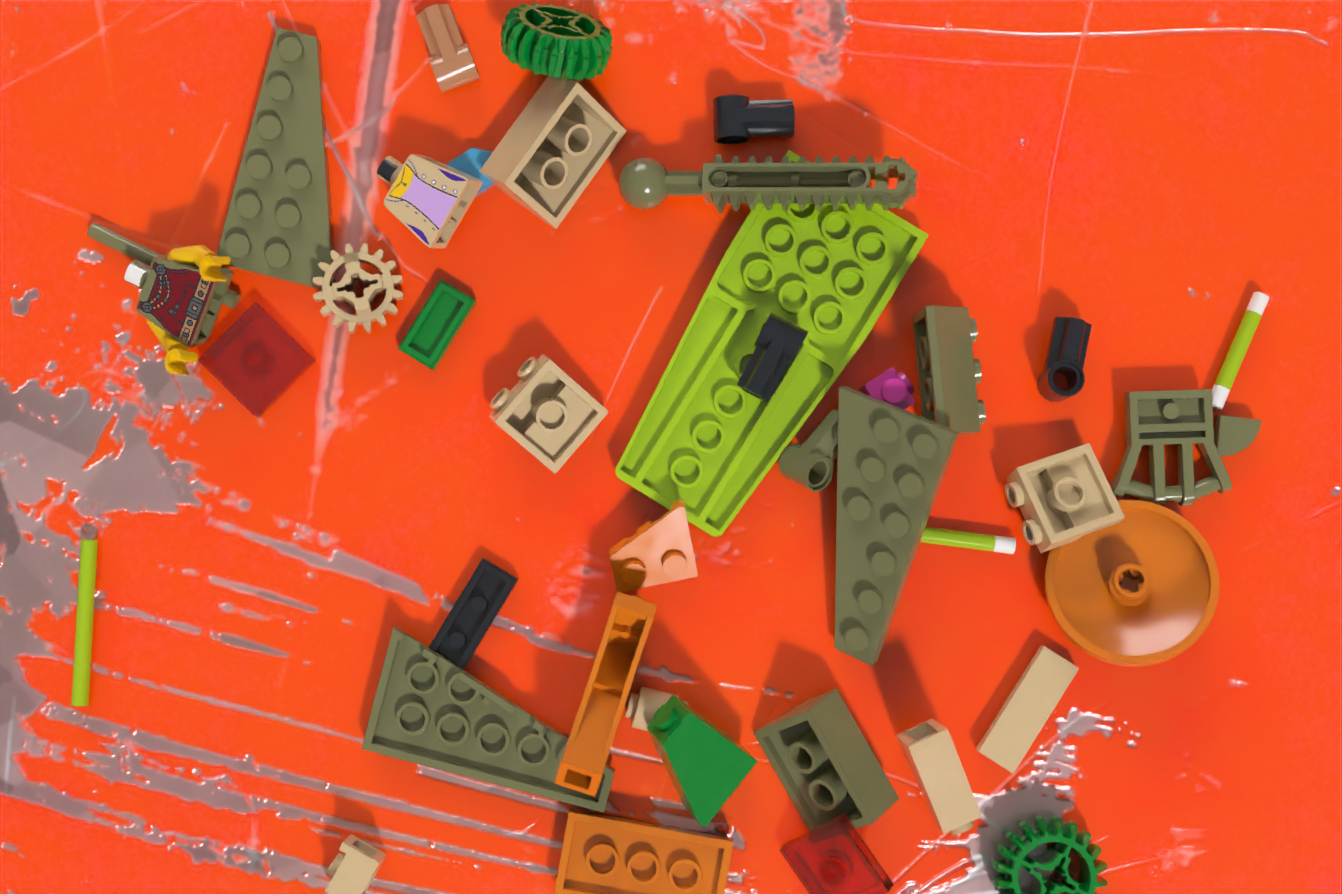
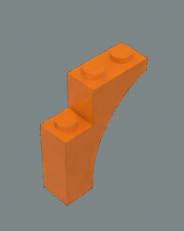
(605, 694)

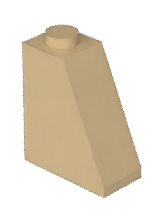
(940, 776)

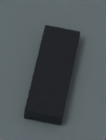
(473, 613)

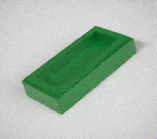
(437, 325)

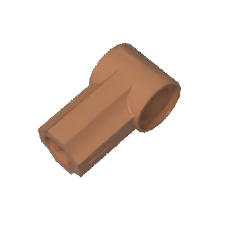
(449, 55)

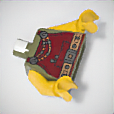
(181, 299)

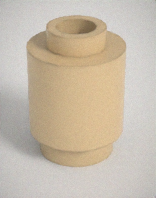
(643, 706)

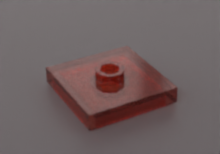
(256, 360)
(835, 861)

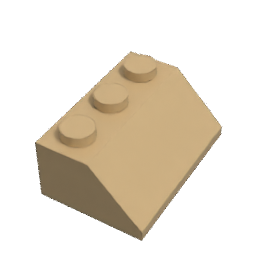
(553, 149)

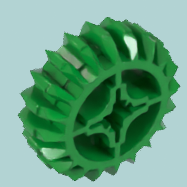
(556, 41)
(1052, 859)

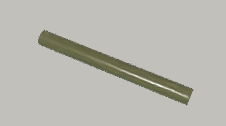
(140, 253)

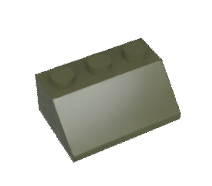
(948, 368)
(826, 763)

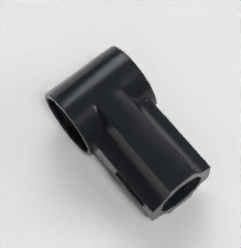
(740, 119)
(774, 349)
(1065, 355)

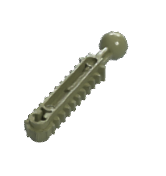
(647, 183)

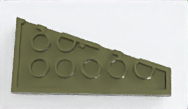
(282, 189)
(884, 497)
(457, 724)

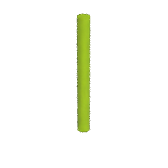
(84, 623)

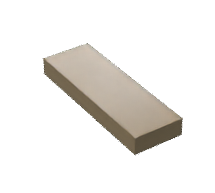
(1027, 709)

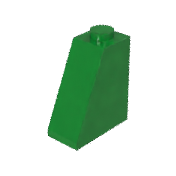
(699, 758)

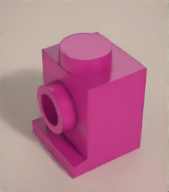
(891, 388)

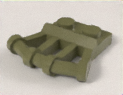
(1170, 419)

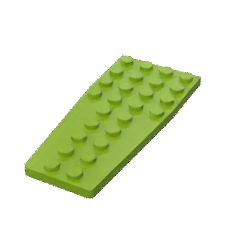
(810, 267)

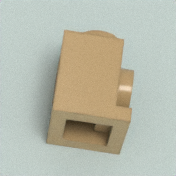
(355, 869)

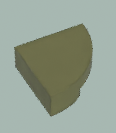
(1234, 433)

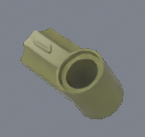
(813, 461)

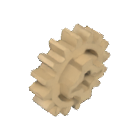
(339, 291)

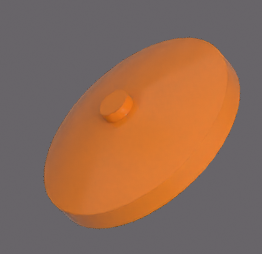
(1134, 587)

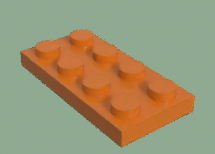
(639, 858)

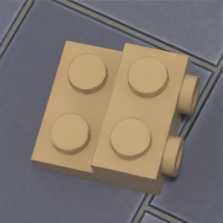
(547, 412)
(1062, 498)

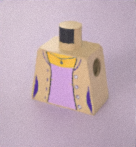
(428, 196)

